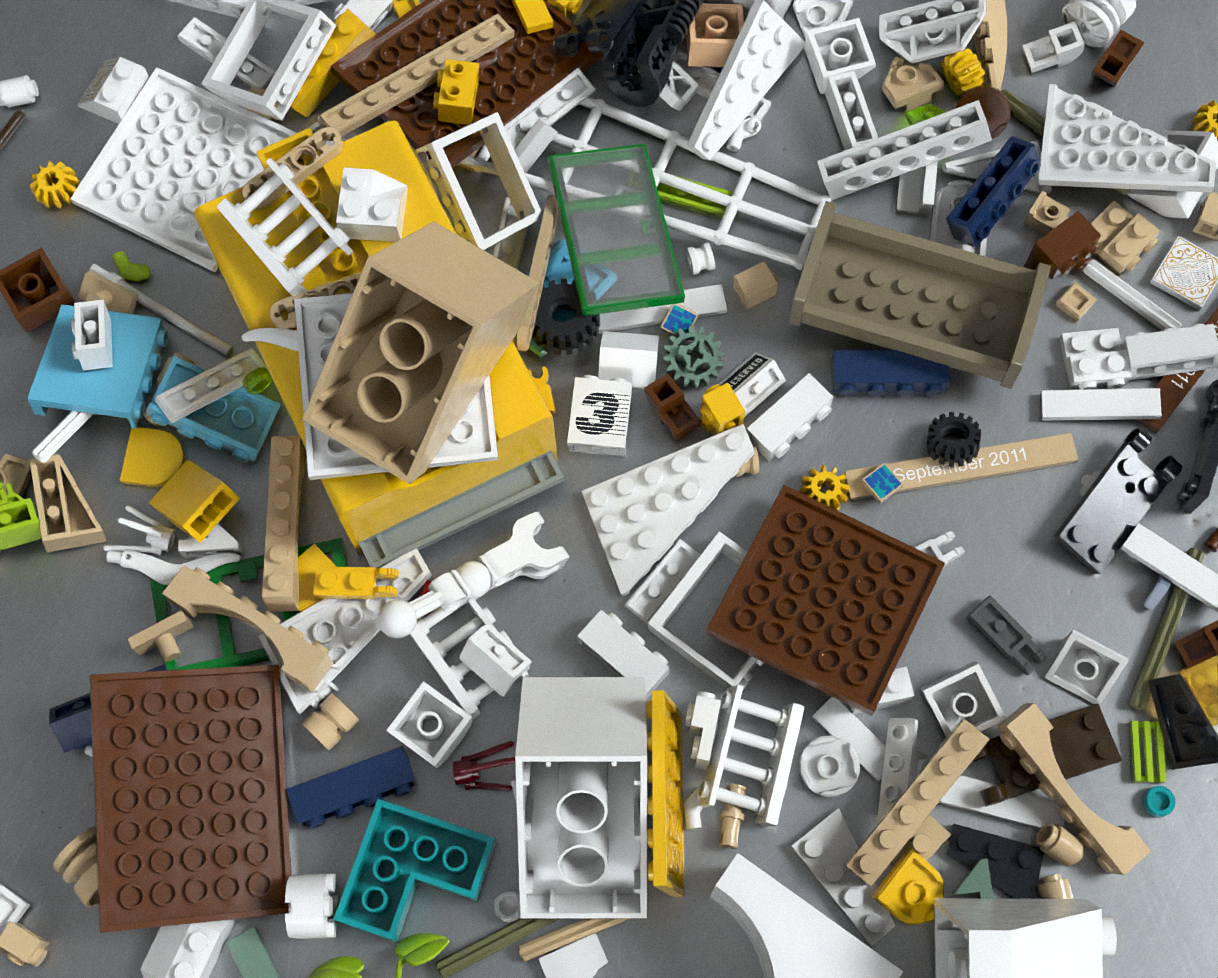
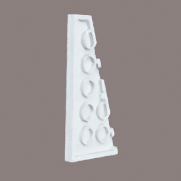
(754, 64)
(346, 625)

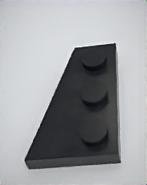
(1183, 723)
(1011, 863)

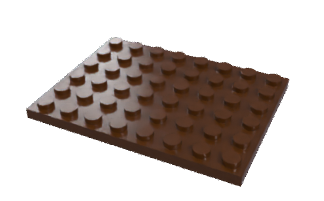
(508, 75)
(189, 796)

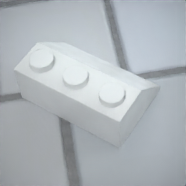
(1179, 203)

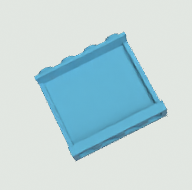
(102, 391)

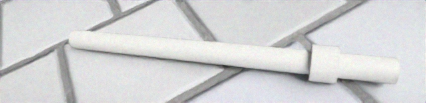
(167, 313)

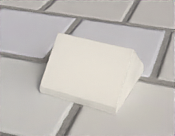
(629, 358)
(1085, 667)

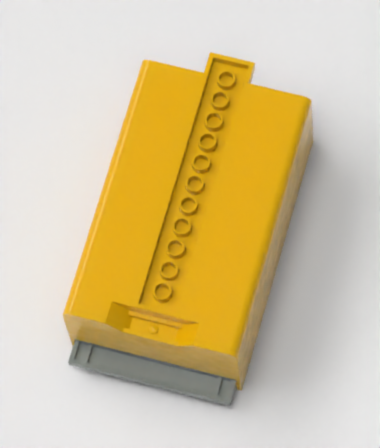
(379, 509)

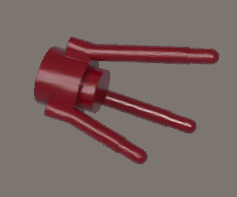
(468, 769)

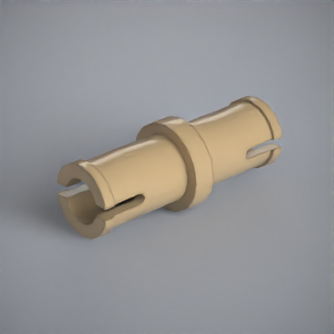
(731, 820)

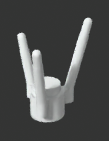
(160, 535)

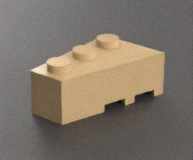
(61, 508)

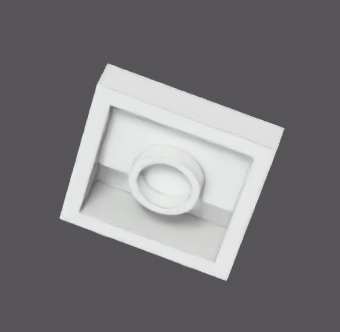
(1095, 359)
(702, 722)

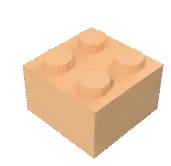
(713, 34)

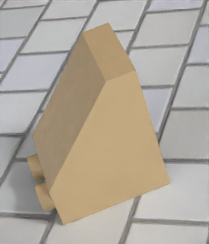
(417, 347)

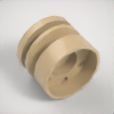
(79, 864)

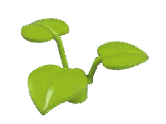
(412, 950)

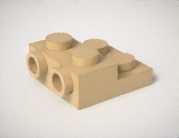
(1123, 238)

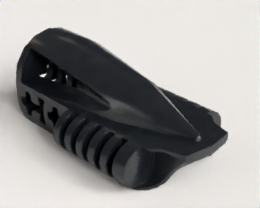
(648, 46)

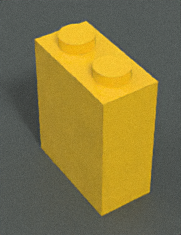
(194, 500)

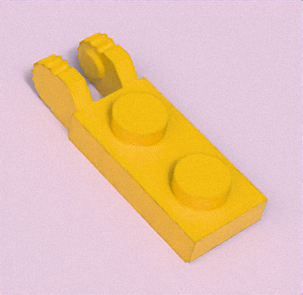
(353, 582)

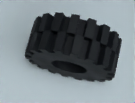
(563, 334)

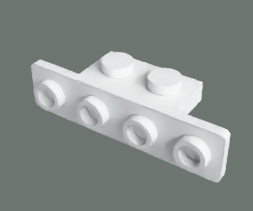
(901, 762)

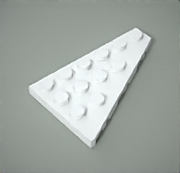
(1098, 150)
(653, 504)

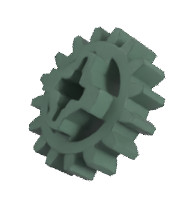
(682, 355)

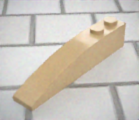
(991, 42)

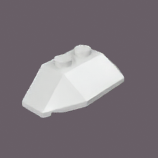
(931, 28)
(186, 950)

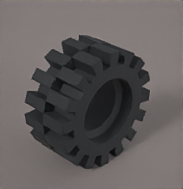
(958, 427)

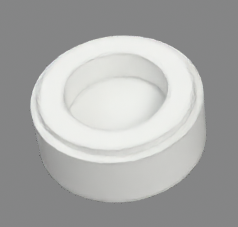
(507, 906)

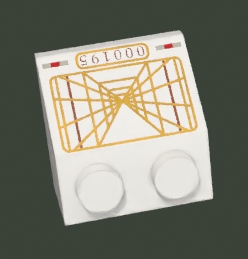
(114, 89)

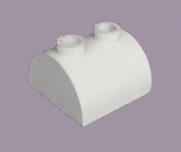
(431, 725)

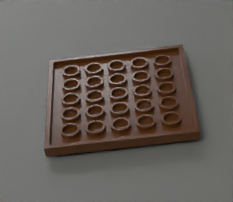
(826, 599)

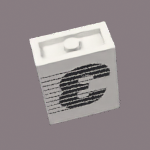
(599, 416)

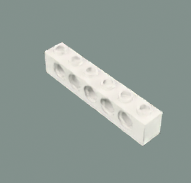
(905, 150)

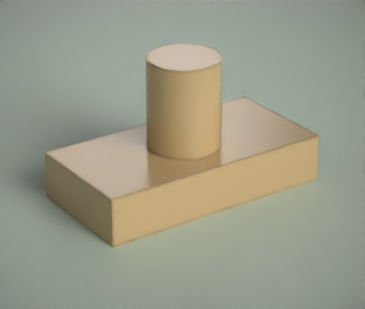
(115, 296)
(162, 636)
(925, 839)

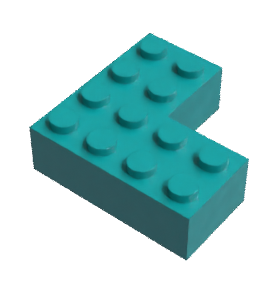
(398, 854)

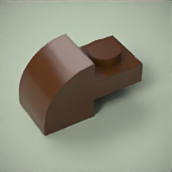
(1117, 58)
(670, 407)
(1199, 645)

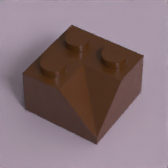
(1065, 246)
(34, 290)

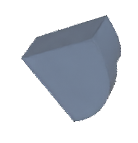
(1157, 593)

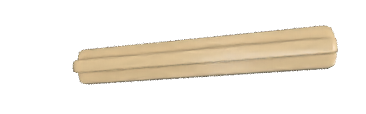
(565, 936)

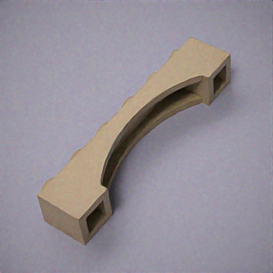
(281, 541)
(196, 594)
(1029, 736)
(916, 802)

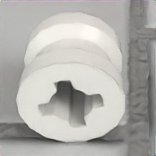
(700, 258)

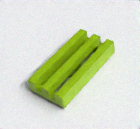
(1160, 776)

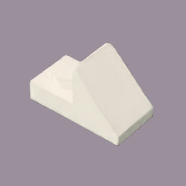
(217, 542)

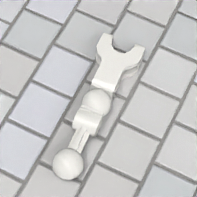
(474, 578)

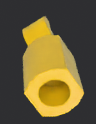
(545, 390)

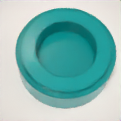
(1158, 801)

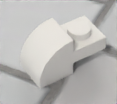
(1058, 48)

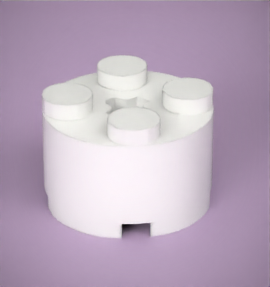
(311, 906)

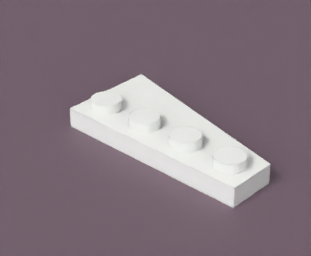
(824, 855)

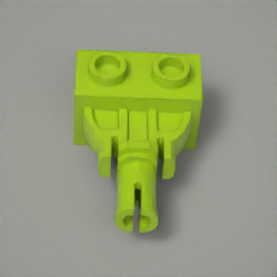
(17, 519)

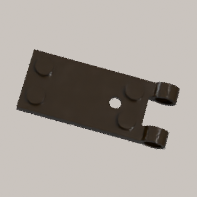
(1079, 746)

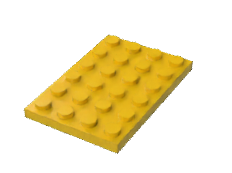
(667, 795)

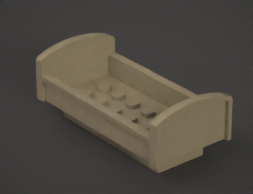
(919, 297)

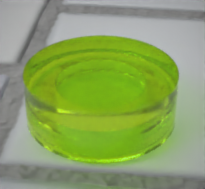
(257, 380)

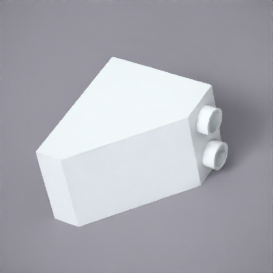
(1021, 938)

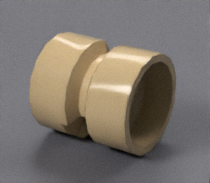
(330, 721)

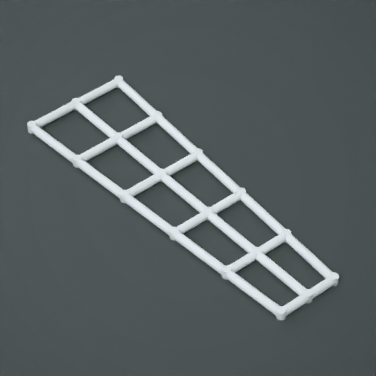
(733, 203)

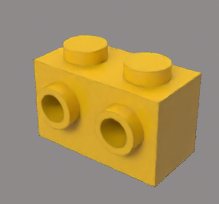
(457, 91)
(720, 409)

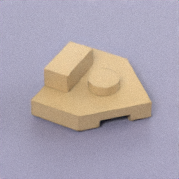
(911, 84)

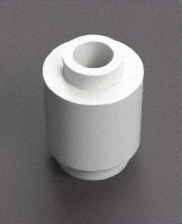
(17, 91)

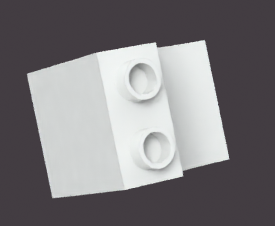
(582, 797)
(791, 933)

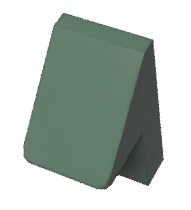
(977, 881)

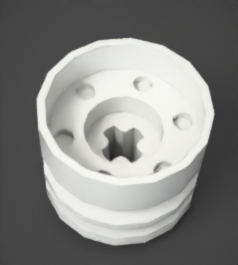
(1097, 18)

